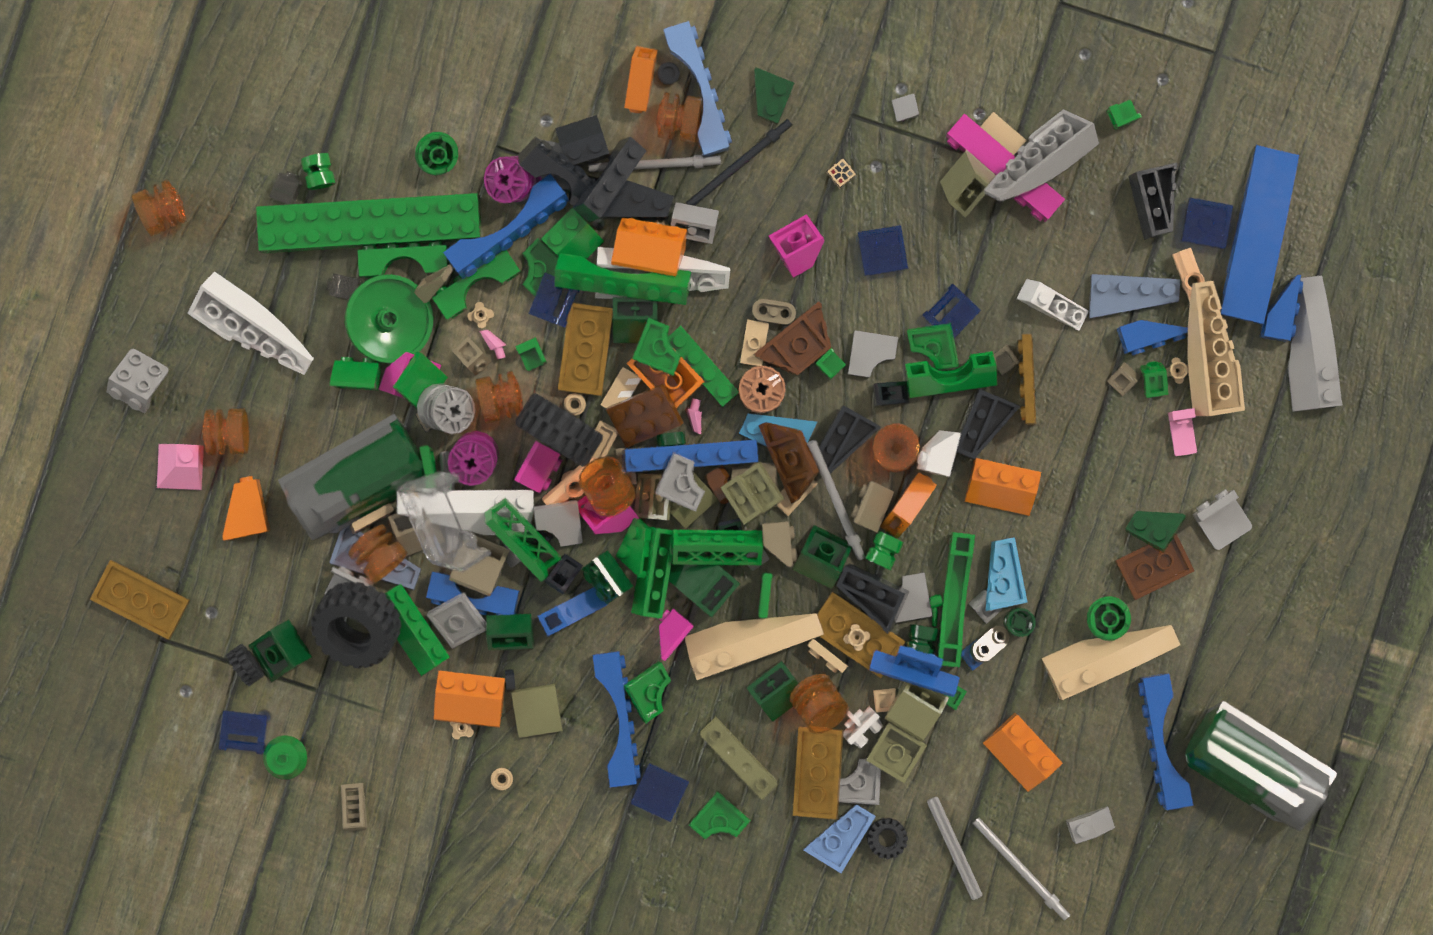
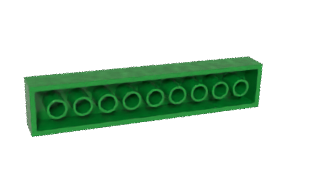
(368, 223)

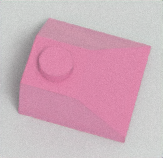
(180, 466)

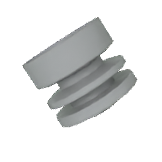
(435, 407)

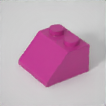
(538, 467)

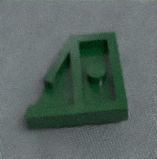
(771, 95)
(1155, 527)

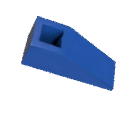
(1280, 316)
(1147, 333)
(571, 611)

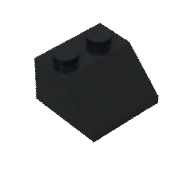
(583, 141)

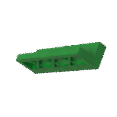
(717, 543)
(516, 544)

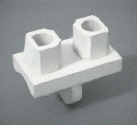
(859, 724)

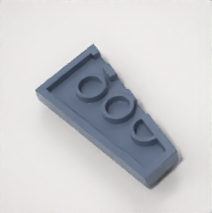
(1125, 293)
(404, 573)

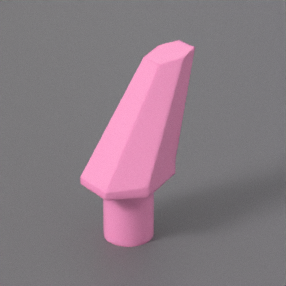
(494, 343)
(694, 416)

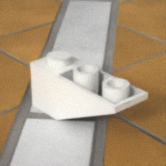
(1052, 304)

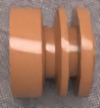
(756, 401)

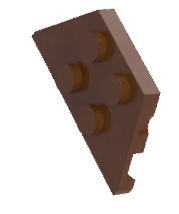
(798, 343)
(790, 457)

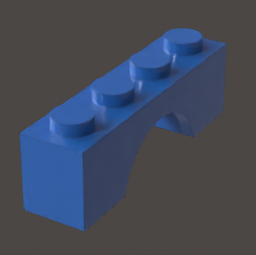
(502, 600)

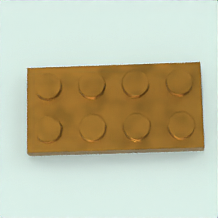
(585, 349)
(1027, 389)
(140, 599)
(836, 621)
(818, 773)

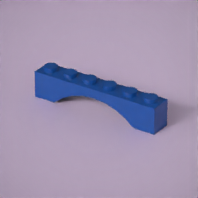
(470, 254)
(702, 455)
(609, 672)
(1157, 695)

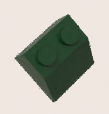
(822, 557)
(280, 650)

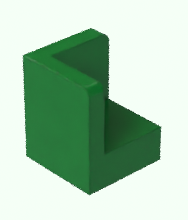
(1122, 114)
(531, 354)
(830, 364)

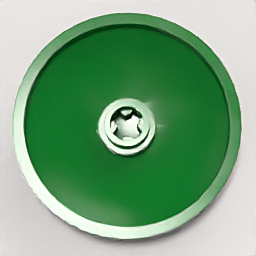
(387, 318)

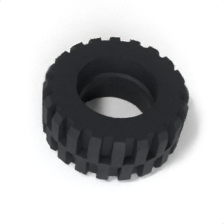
(559, 429)
(368, 608)

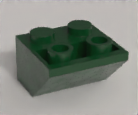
(631, 317)
(606, 577)
(510, 632)
(773, 690)

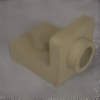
(471, 356)

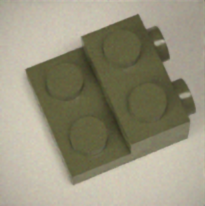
(896, 752)

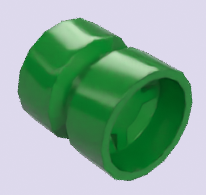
(318, 179)
(884, 550)

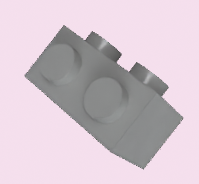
(697, 220)

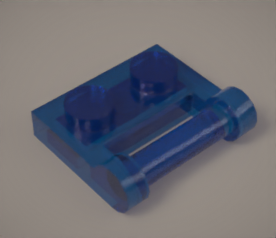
(547, 299)
(959, 315)
(243, 724)

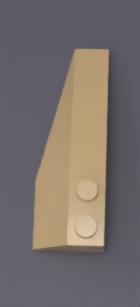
(1211, 362)
(747, 640)
(1099, 660)

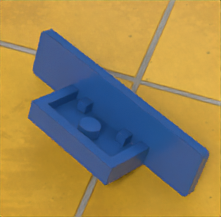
(915, 669)

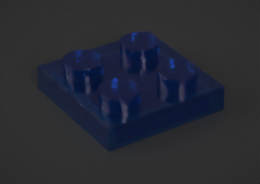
(1207, 223)
(882, 250)
(660, 792)

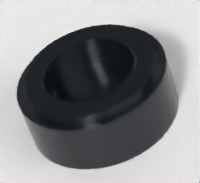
(668, 73)
(510, 680)

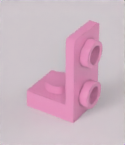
(1182, 431)

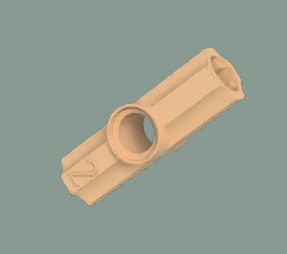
(1187, 267)
(563, 492)

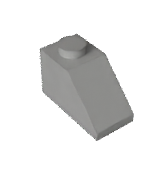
(1090, 825)

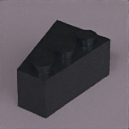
(1154, 199)
(639, 203)
(983, 422)
(845, 436)
(874, 595)

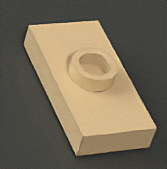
(754, 340)

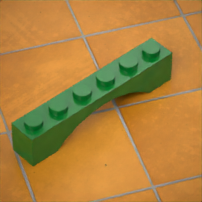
(580, 274)
(954, 598)

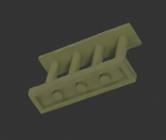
(738, 757)

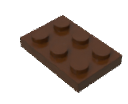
(644, 415)
(1152, 569)

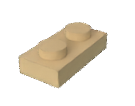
(818, 651)

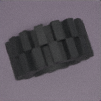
(245, 665)
(887, 824)

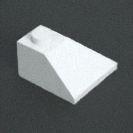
(939, 453)

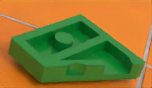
(635, 547)

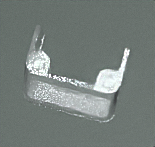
(437, 523)

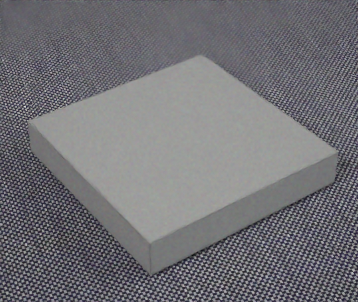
(457, 620)

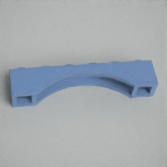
(683, 46)

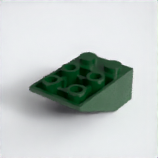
(703, 584)

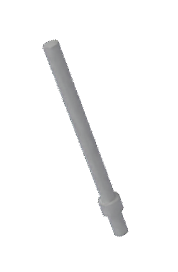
(696, 161)
(852, 537)
(1050, 899)

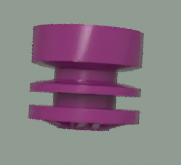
(512, 188)
(476, 446)

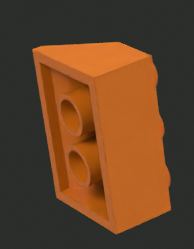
(649, 246)
(679, 386)
(1002, 486)
(469, 699)
(1022, 752)

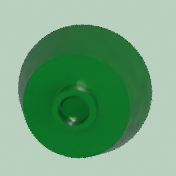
(436, 153)
(1109, 618)
(285, 757)

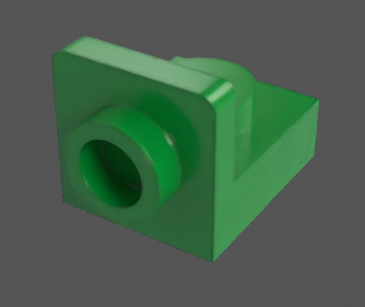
(1154, 379)

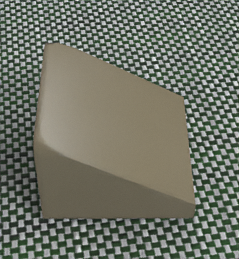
(1123, 379)

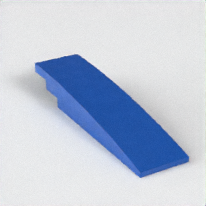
(1259, 235)

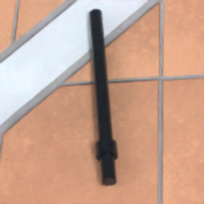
(773, 136)

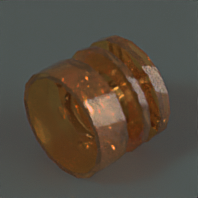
(679, 117)
(157, 208)
(499, 397)
(222, 432)
(887, 438)
(607, 486)
(374, 549)
(819, 703)

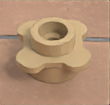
(481, 321)
(1171, 371)
(850, 637)
(457, 732)

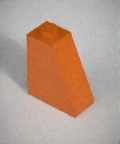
(640, 79)
(908, 505)
(246, 510)

